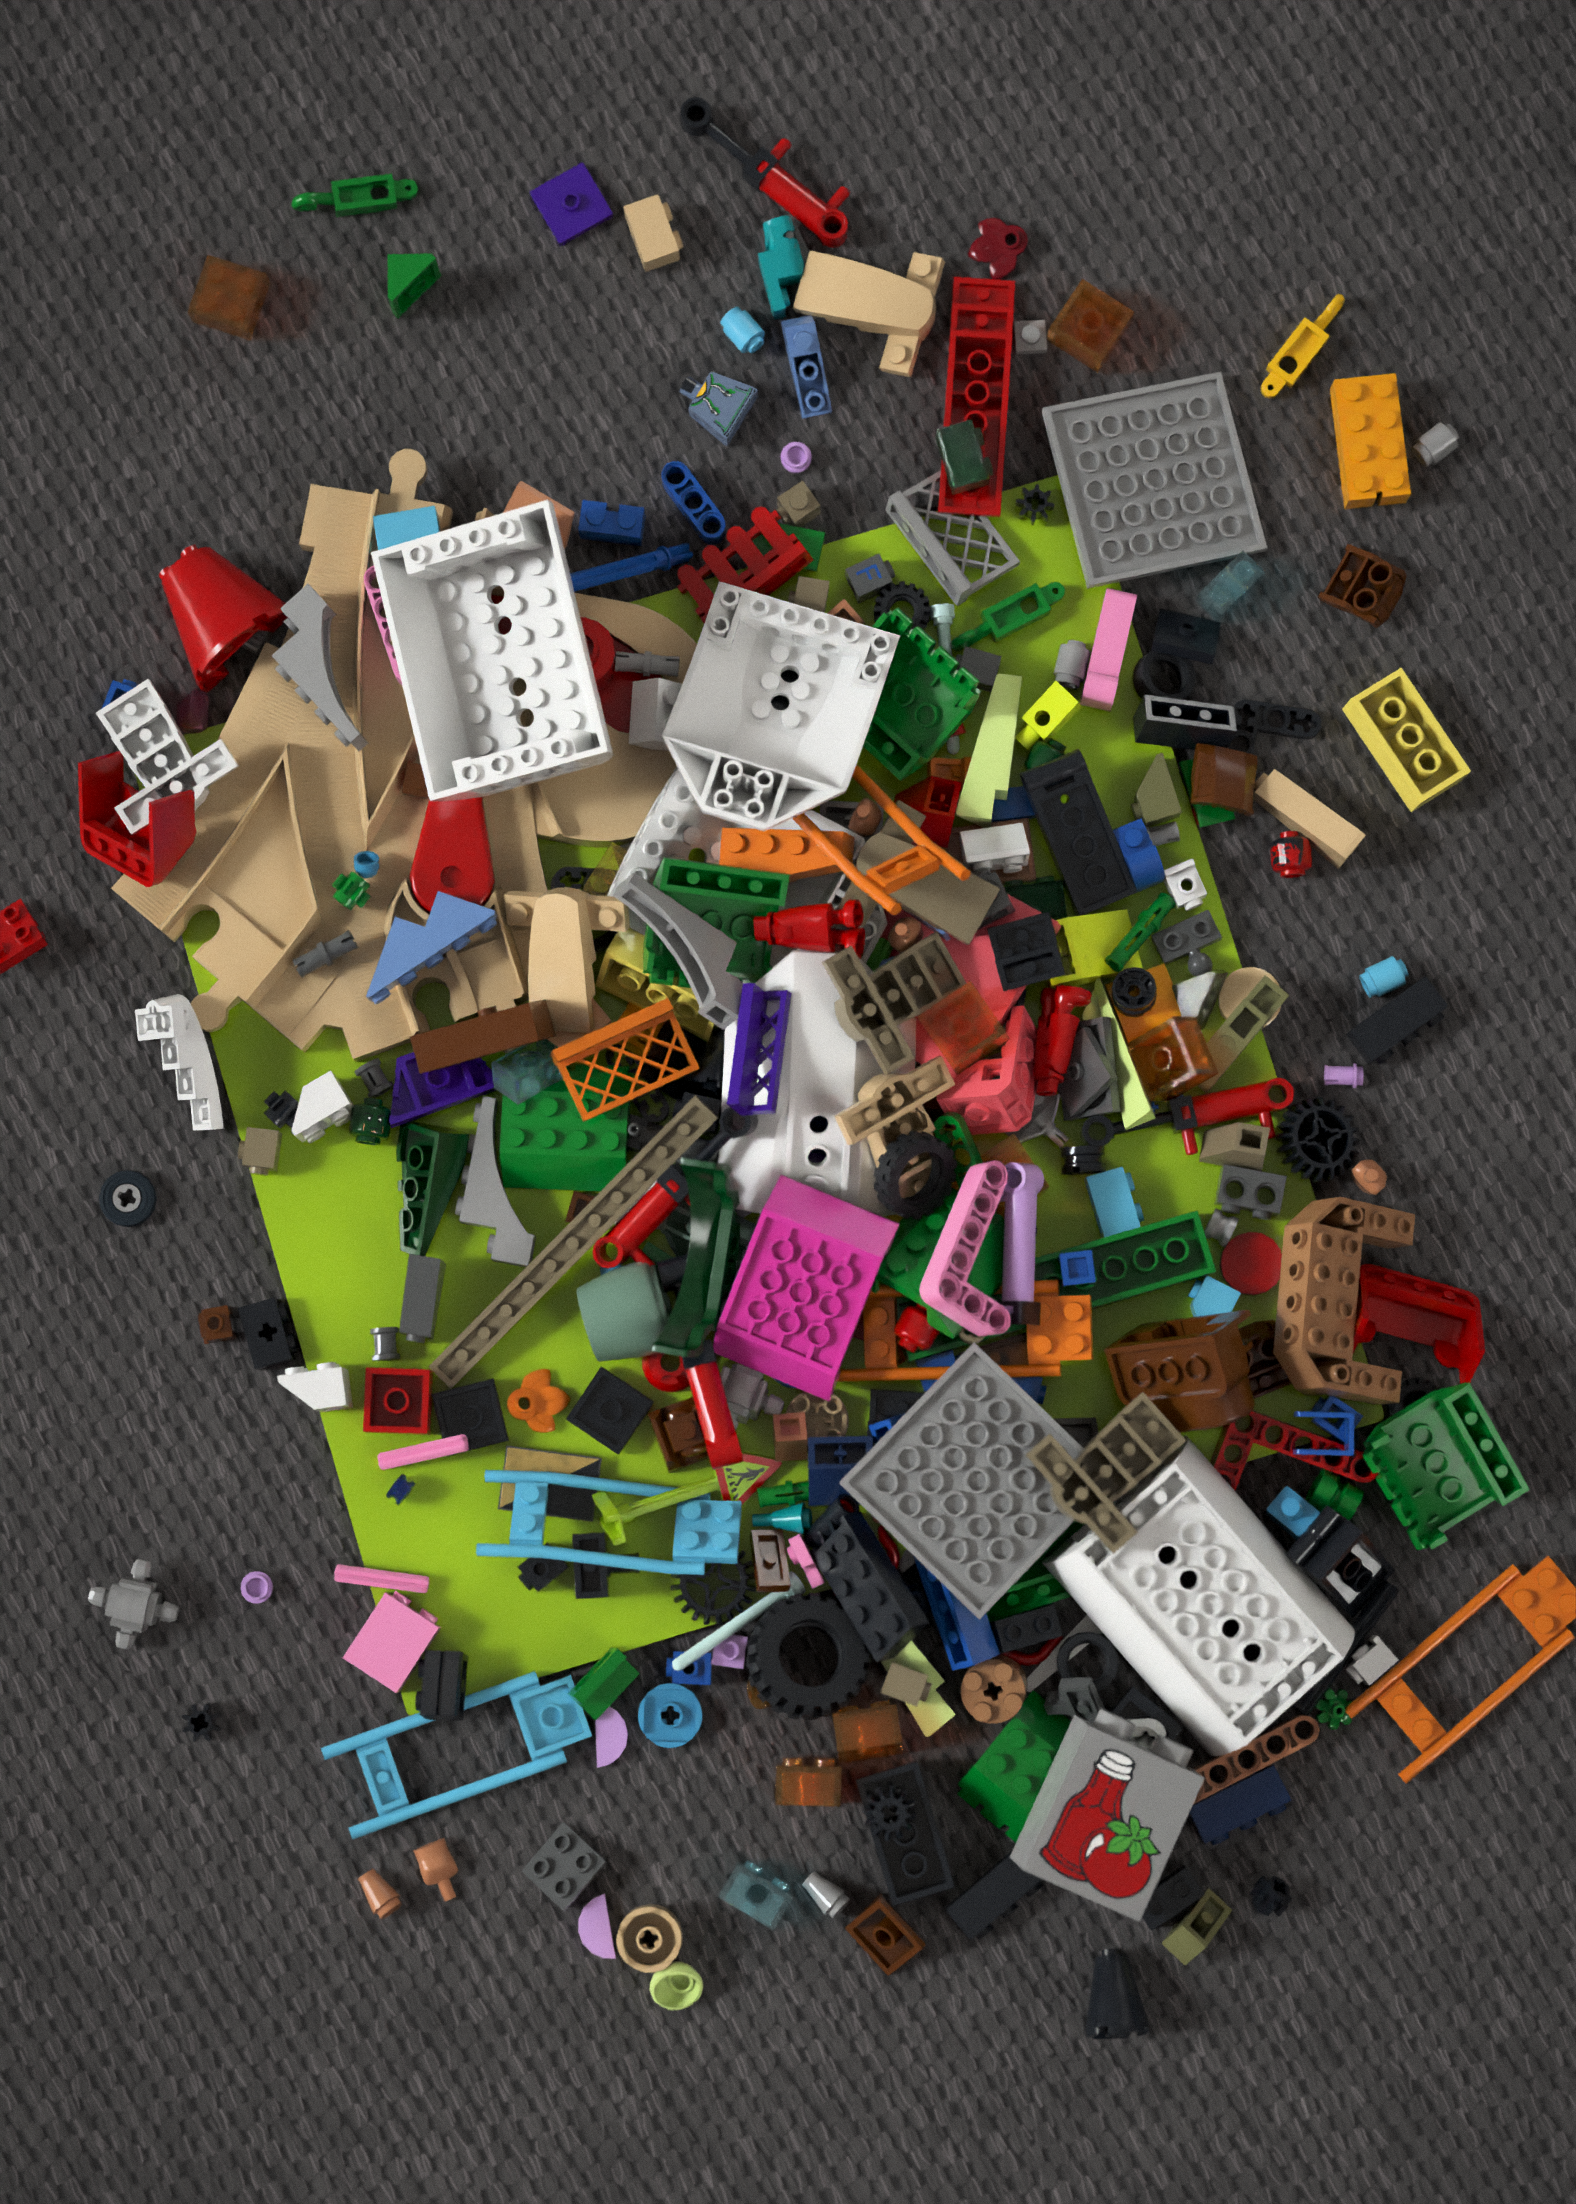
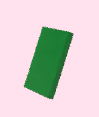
(603, 1683)

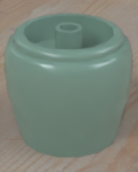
(624, 1311)

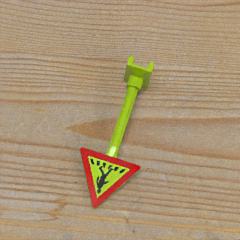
(734, 1482)

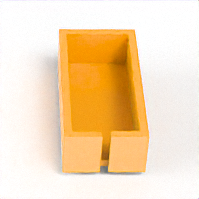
(1370, 440)

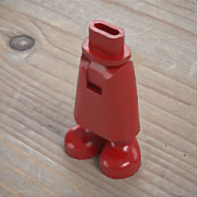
(811, 927)
(1056, 1035)

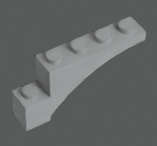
(308, 662)
(694, 943)
(485, 1198)

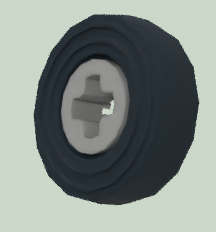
(134, 1213)

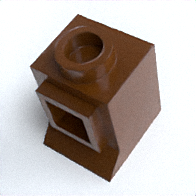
(216, 1324)

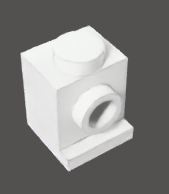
(1173, 879)
(1371, 1661)

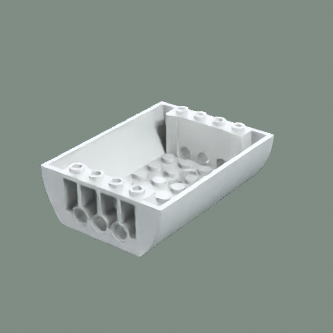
(463, 669)
(1176, 1631)

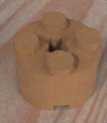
(986, 1705)

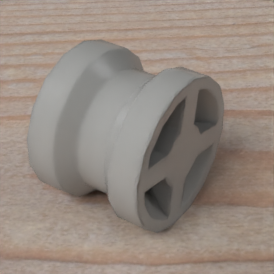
(1220, 1227)

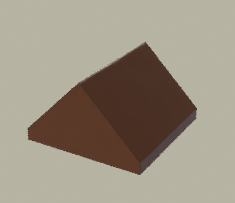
(885, 1935)

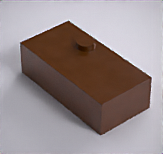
(482, 1035)

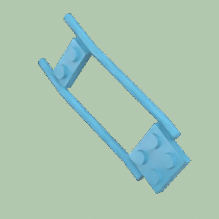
(703, 1527)
(546, 1719)

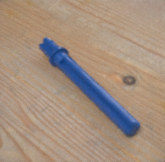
(661, 559)

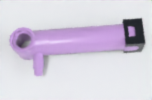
(1020, 1242)

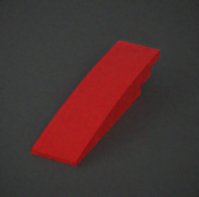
(979, 383)

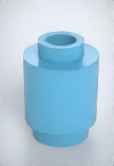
(743, 330)
(1384, 977)

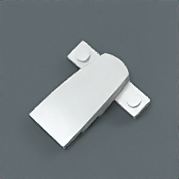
(159, 753)
(185, 1051)

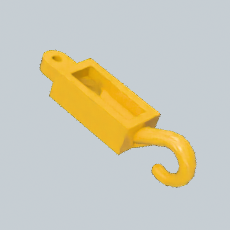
(1303, 347)

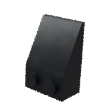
(1347, 1566)

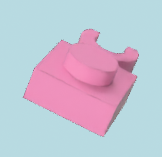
(800, 1554)

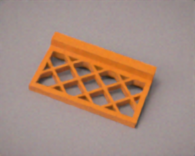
(613, 1034)

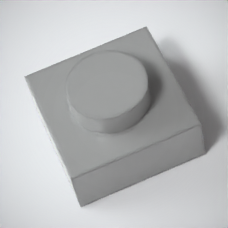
(1030, 337)

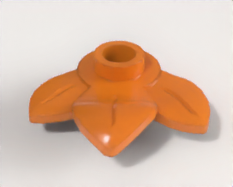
(542, 1400)

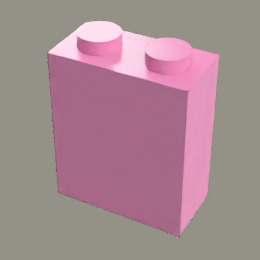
(393, 1641)

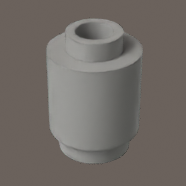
(1435, 444)
(1071, 664)

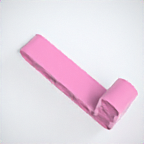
(963, 1251)

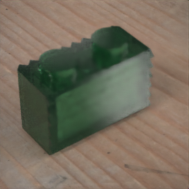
(963, 457)
(1043, 895)

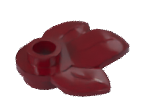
(994, 249)

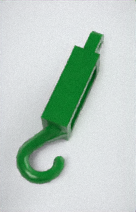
(354, 195)
(1007, 616)

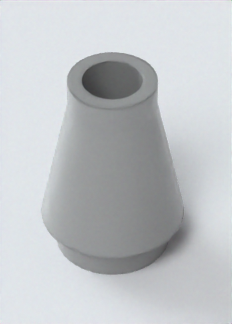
(828, 1896)

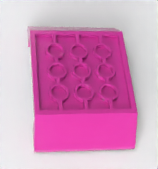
(803, 1286)

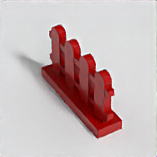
(764, 572)

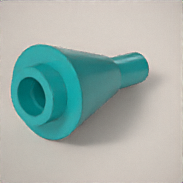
(793, 1518)

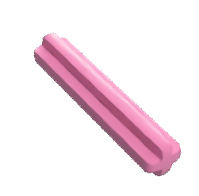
(423, 1452)
(381, 1578)

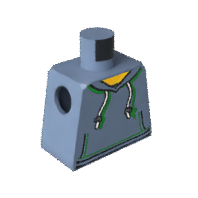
(719, 404)

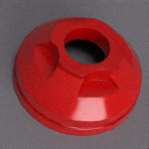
(661, 1379)

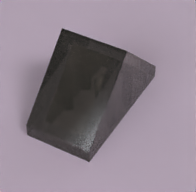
(1199, 995)

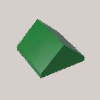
(409, 279)

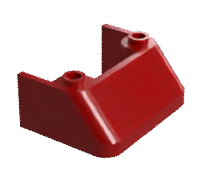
(151, 851)
(1421, 1313)

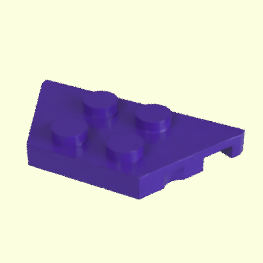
(433, 1091)

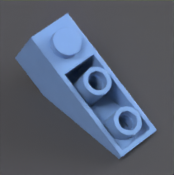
(806, 366)

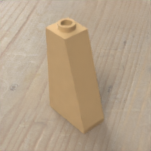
(1301, 812)

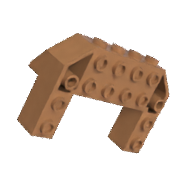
(1321, 1298)

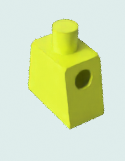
(1058, 705)

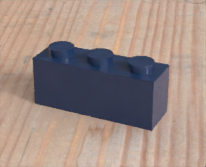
(1239, 1805)

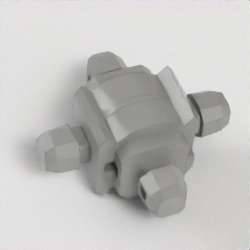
(748, 1394)
(133, 1604)

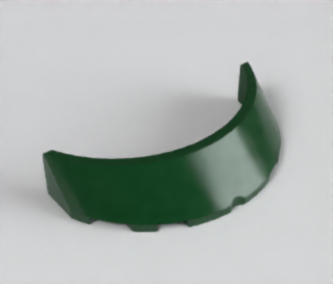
(709, 1261)

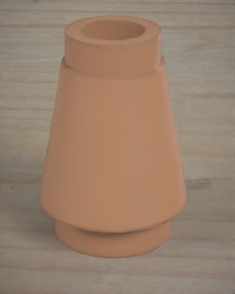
(380, 1894)

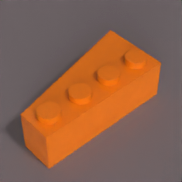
(782, 851)

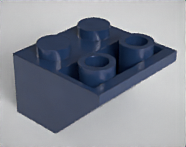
(829, 1462)

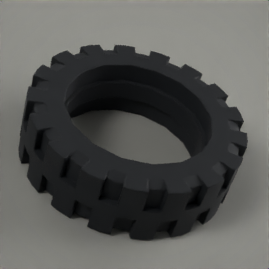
(895, 1160)

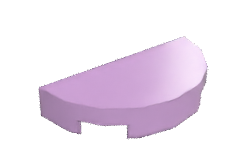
(610, 1737)
(596, 1929)

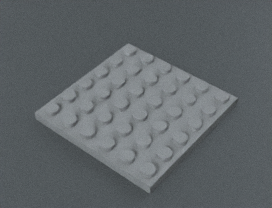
(1154, 479)
(960, 1482)

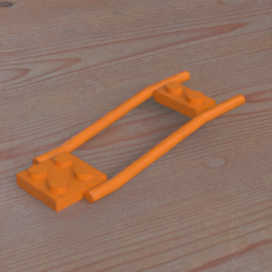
(897, 871)
(1062, 1335)
(1544, 1606)

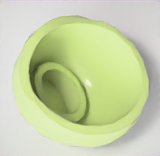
(676, 1986)

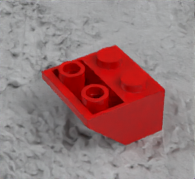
(938, 801)

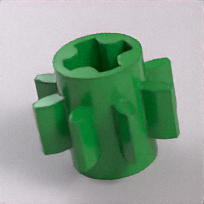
(351, 890)

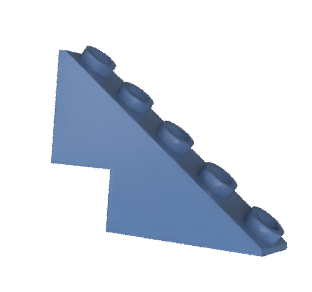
(415, 946)

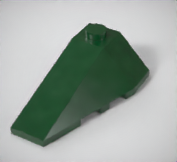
(430, 1170)

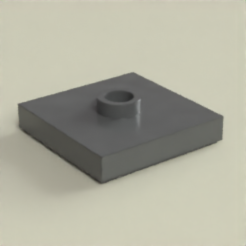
(1086, 1075)

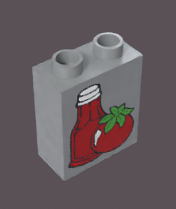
(1108, 1813)

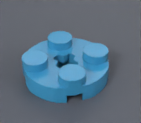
(656, 1728)

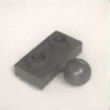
(1187, 940)

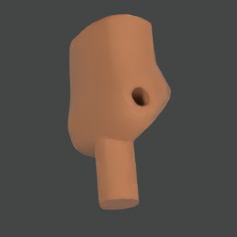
(865, 818)
(905, 934)
(1369, 1176)
(437, 1866)

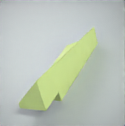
(992, 755)
(1132, 1095)
(935, 1711)

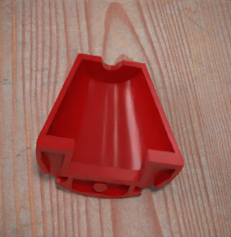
(216, 610)

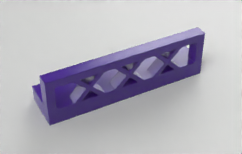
(748, 1046)

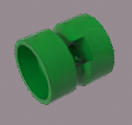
(1329, 1491)

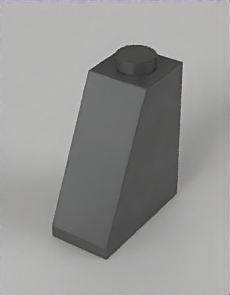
(421, 1297)

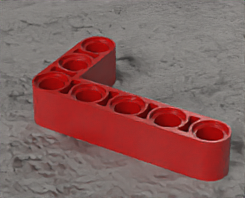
(1284, 1444)

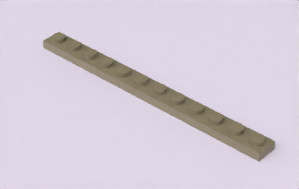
(573, 1241)

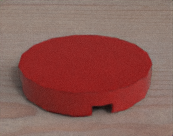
(1251, 1263)

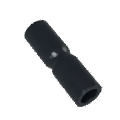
(1310, 1539)

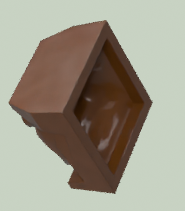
(679, 1434)

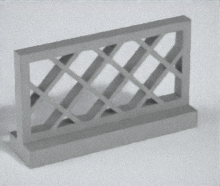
(934, 554)

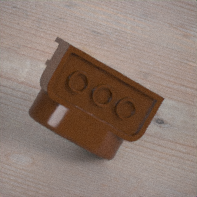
(1187, 1369)

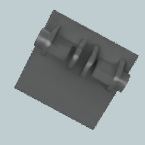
(564, 1866)

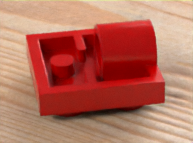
(18, 935)

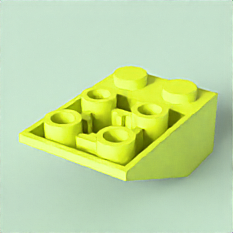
(1087, 942)

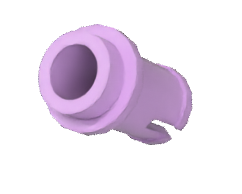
(1343, 1075)

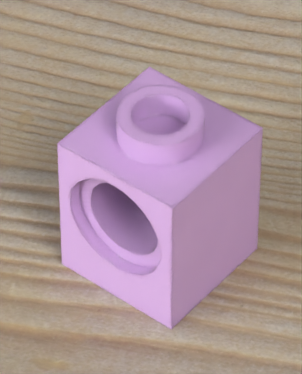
(731, 1652)

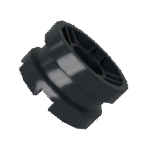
(1126, 982)
(1082, 1160)

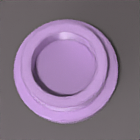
(796, 457)
(256, 1587)

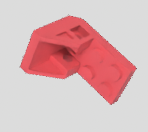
(1003, 1102)

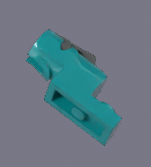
(782, 261)

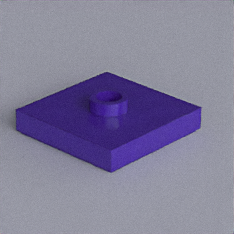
(571, 204)

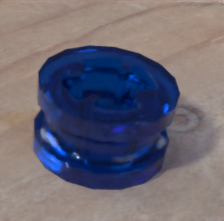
(400, 1489)

